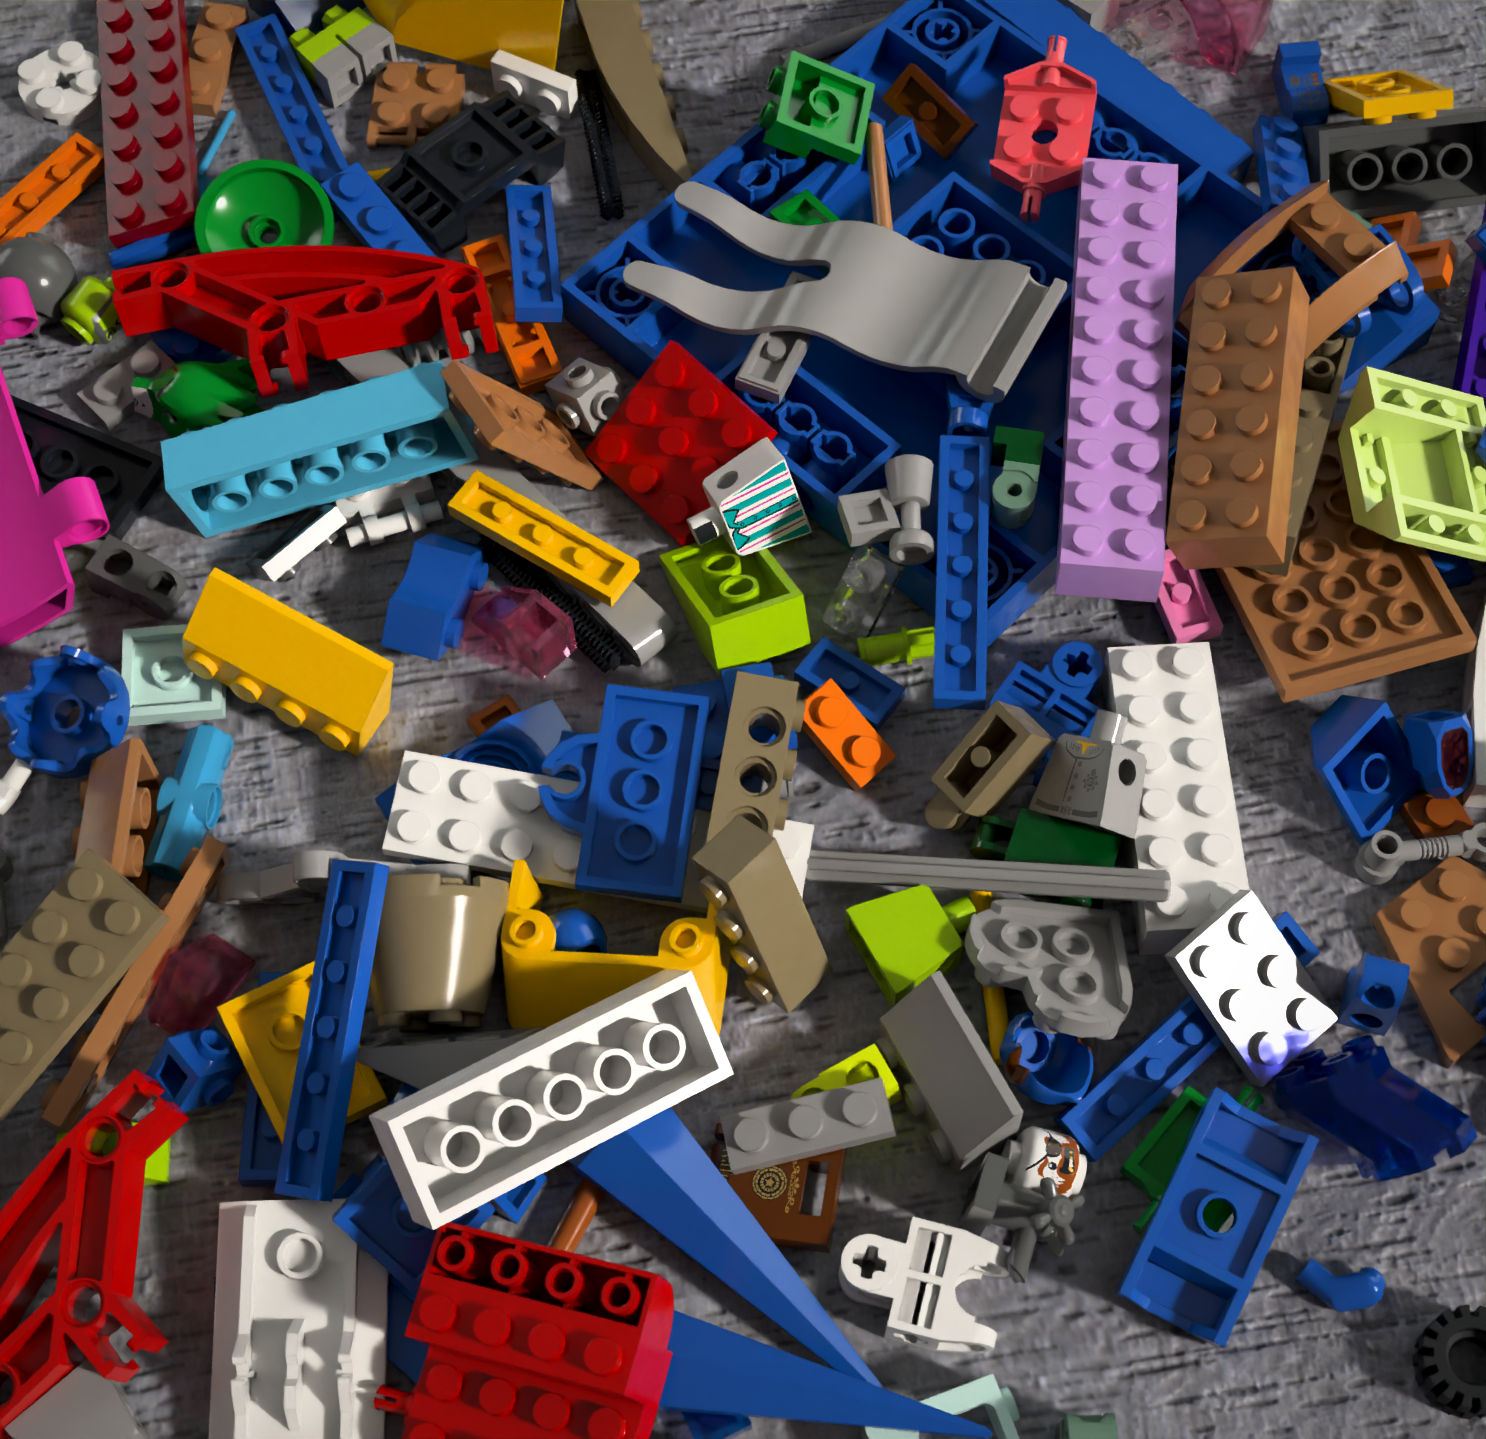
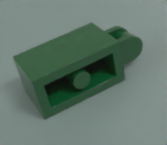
(1046, 840)

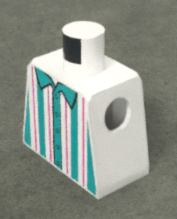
(751, 502)

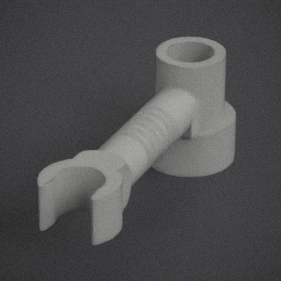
(1386, 851)

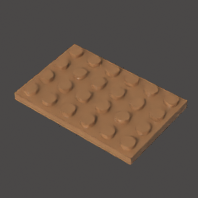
(1349, 600)

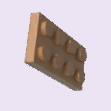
(519, 426)

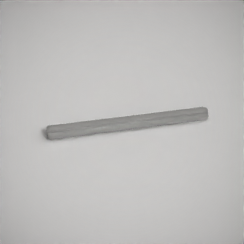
(990, 875)

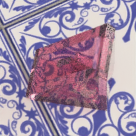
(197, 983)

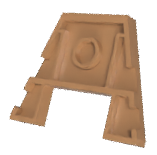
(1442, 937)

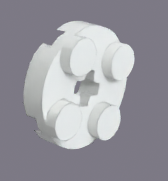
(55, 66)

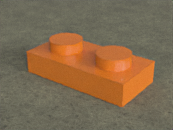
(844, 735)

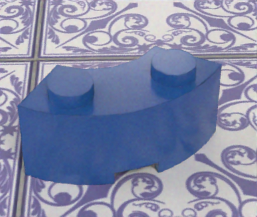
(434, 596)

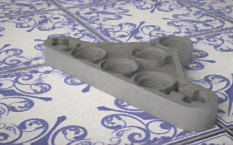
(308, 879)

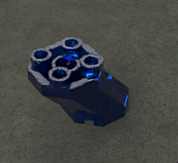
(1371, 1110)

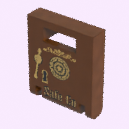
(777, 1193)

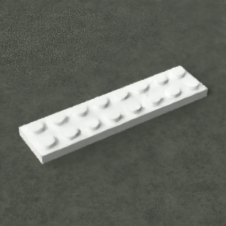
(495, 815)

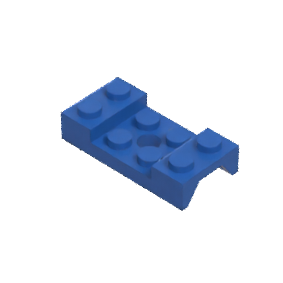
(1180, 1264)

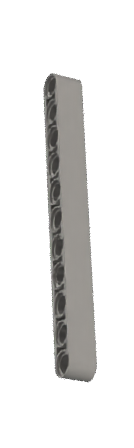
(633, 621)

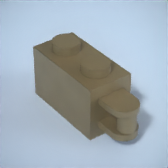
(987, 766)

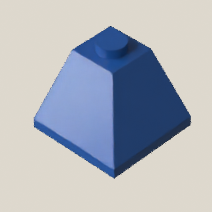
(1363, 763)

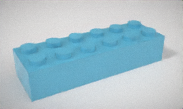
(318, 450)

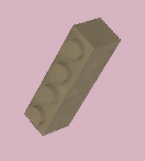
(762, 914)

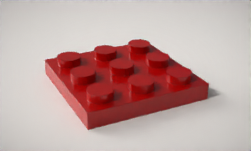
(674, 435)

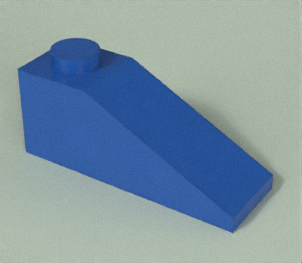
(1390, 337)

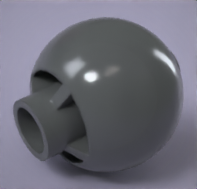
(44, 270)

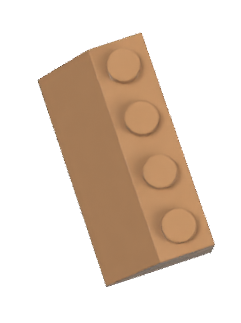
(120, 810)

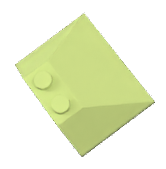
(1416, 463)

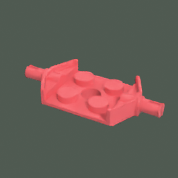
(1038, 99)

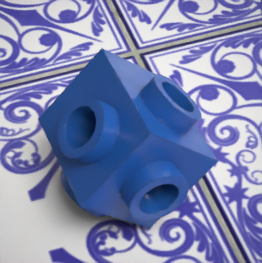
(196, 1068)

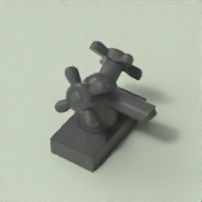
(1026, 1212)

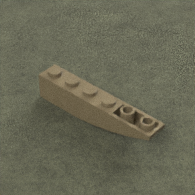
(634, 87)
(1320, 392)

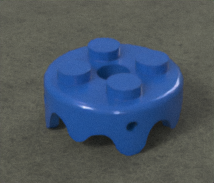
(42, 710)

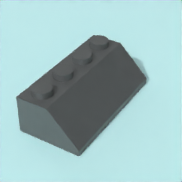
(1401, 162)

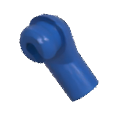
(1345, 1291)

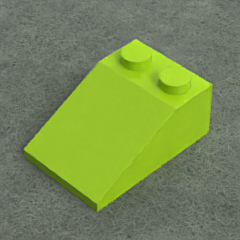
(736, 603)

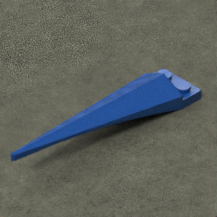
(681, 1195)
(742, 1377)

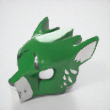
(197, 395)

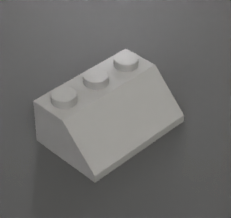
(948, 1075)

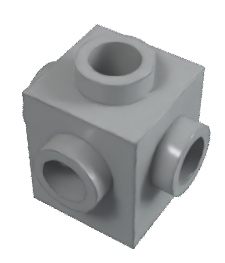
(586, 395)

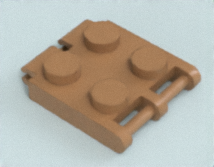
(413, 101)

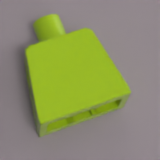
(908, 937)

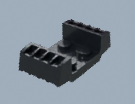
(468, 164)

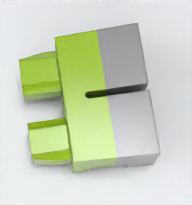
(344, 53)

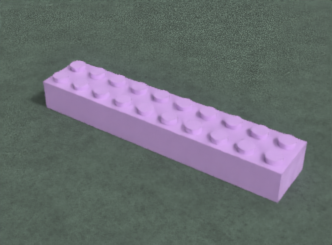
(1118, 382)

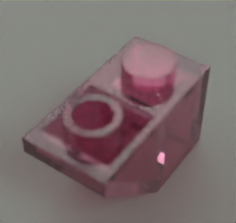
(528, 628)

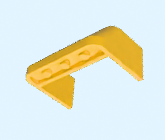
(553, 985)

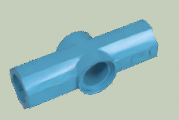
(189, 801)

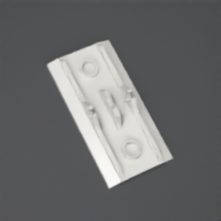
(296, 1326)

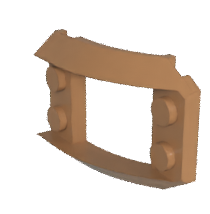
(1336, 238)

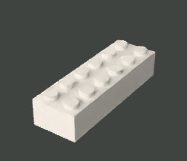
(1187, 791)
(550, 1097)

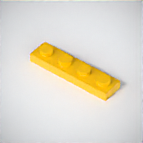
(543, 538)

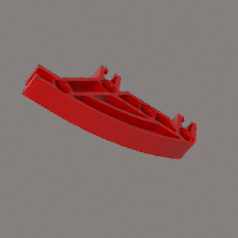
(306, 300)
(88, 1218)

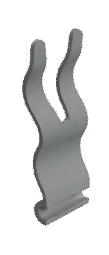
(877, 302)

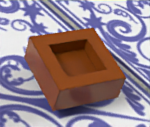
(1435, 817)

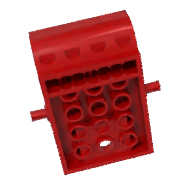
(533, 1343)

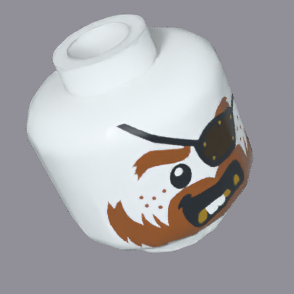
(1045, 1154)

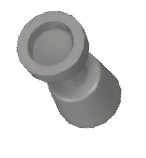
(910, 492)

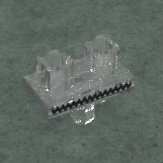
(862, 592)

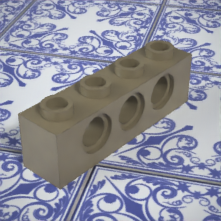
(756, 703)

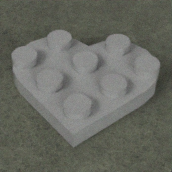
(1061, 959)

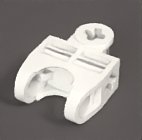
(898, 1279)

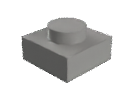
(868, 517)

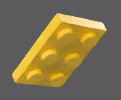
(1387, 94)
(267, 1037)

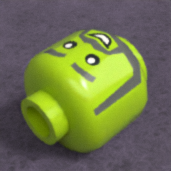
(91, 311)

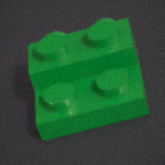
(816, 109)

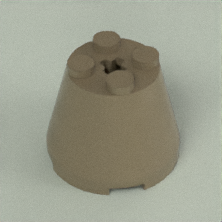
(436, 951)

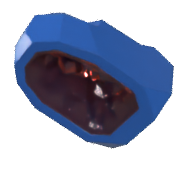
(1440, 750)

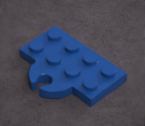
(633, 792)

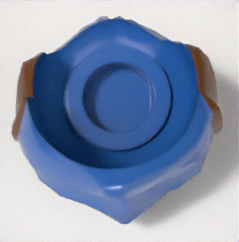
(1045, 1065)

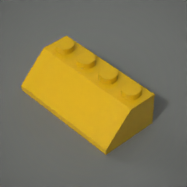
(287, 663)

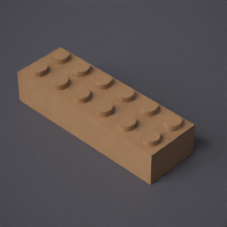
(1239, 420)

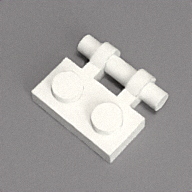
(370, 504)

